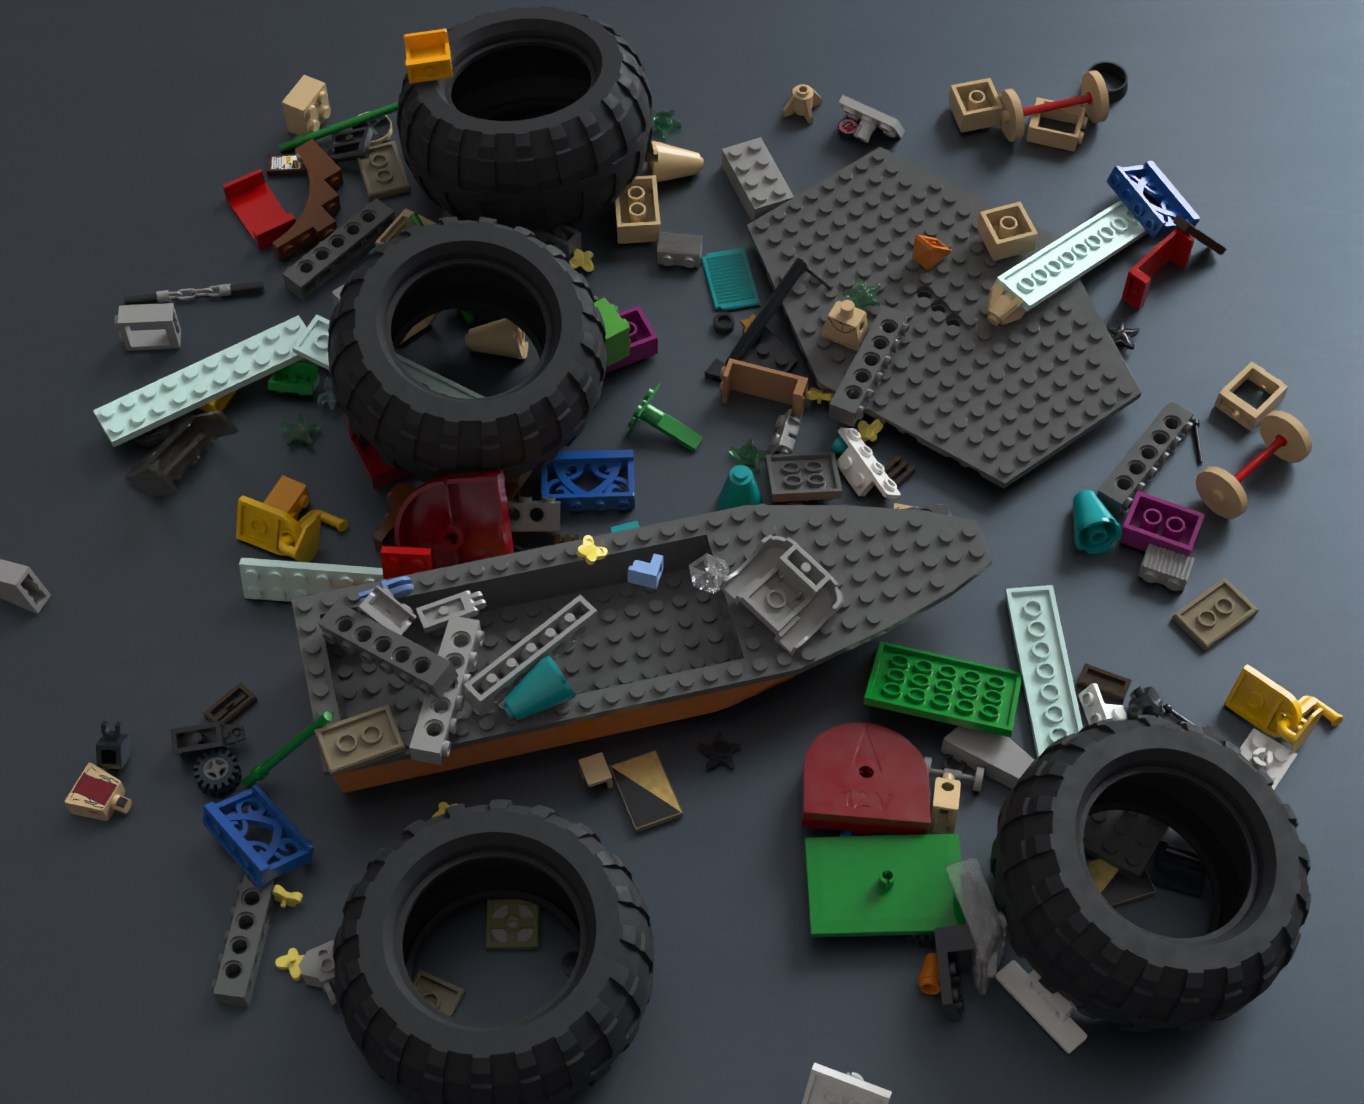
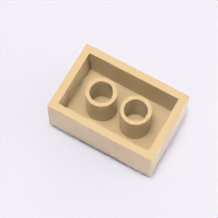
(638, 211)

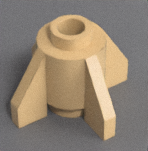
(801, 102)
(1003, 306)

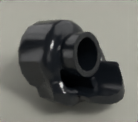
(1146, 702)

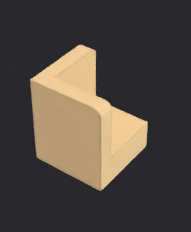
(595, 770)

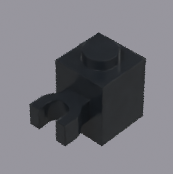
(112, 748)

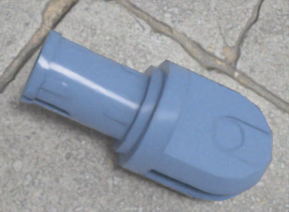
(398, 587)

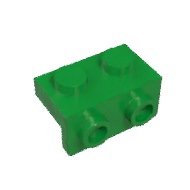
(298, 378)

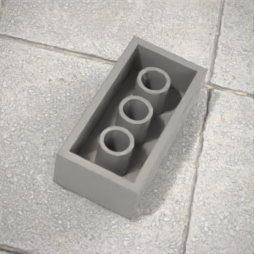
(755, 177)

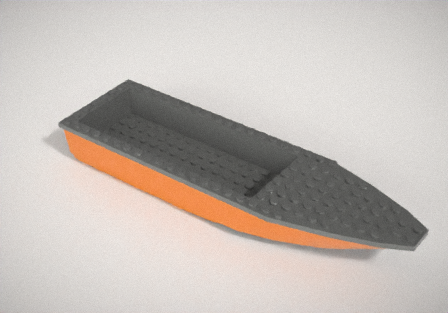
(654, 650)

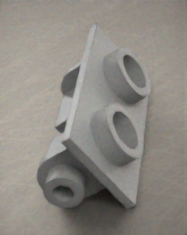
(786, 426)

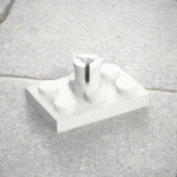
(870, 120)
(1268, 755)
(834, 1087)

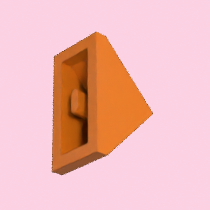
(929, 251)

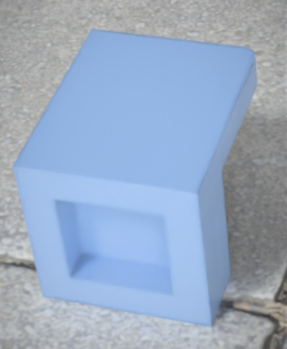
(646, 573)

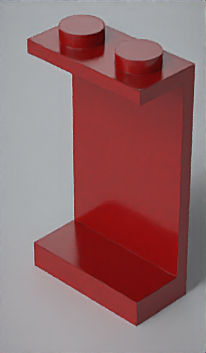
(258, 208)
(1174, 247)

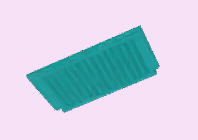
(730, 280)

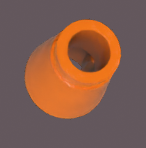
(929, 975)

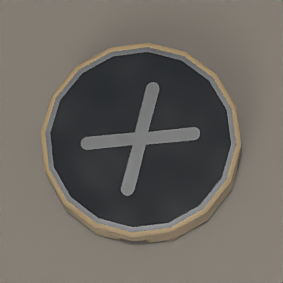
(381, 129)

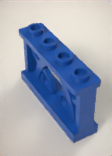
(1129, 187)
(601, 497)
(268, 815)

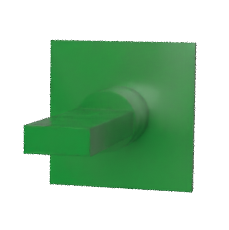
(664, 423)

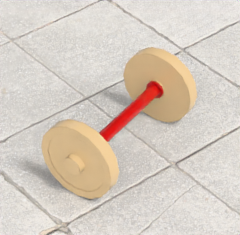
(1093, 97)
(1283, 437)

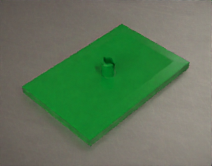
(944, 689)
(881, 884)

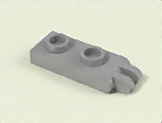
(437, 614)

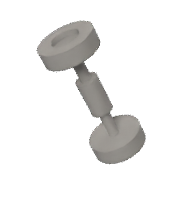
(978, 778)

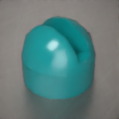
(839, 445)

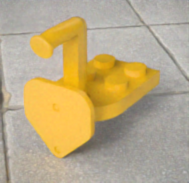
(280, 532)
(1276, 709)

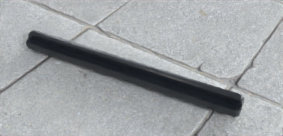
(768, 310)

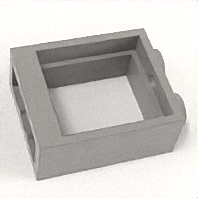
(148, 315)

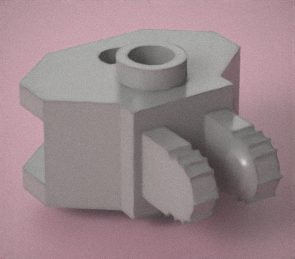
(320, 969)

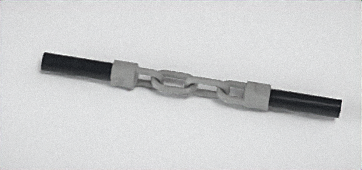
(164, 296)

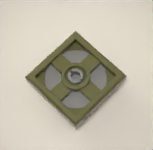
(512, 925)

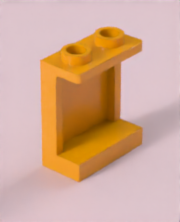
(428, 56)

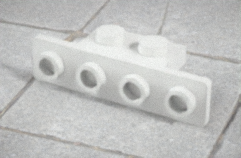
(862, 468)
(1096, 709)
(1048, 1009)

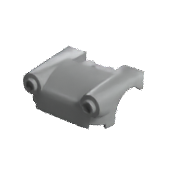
(785, 591)

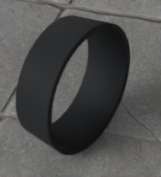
(1116, 94)

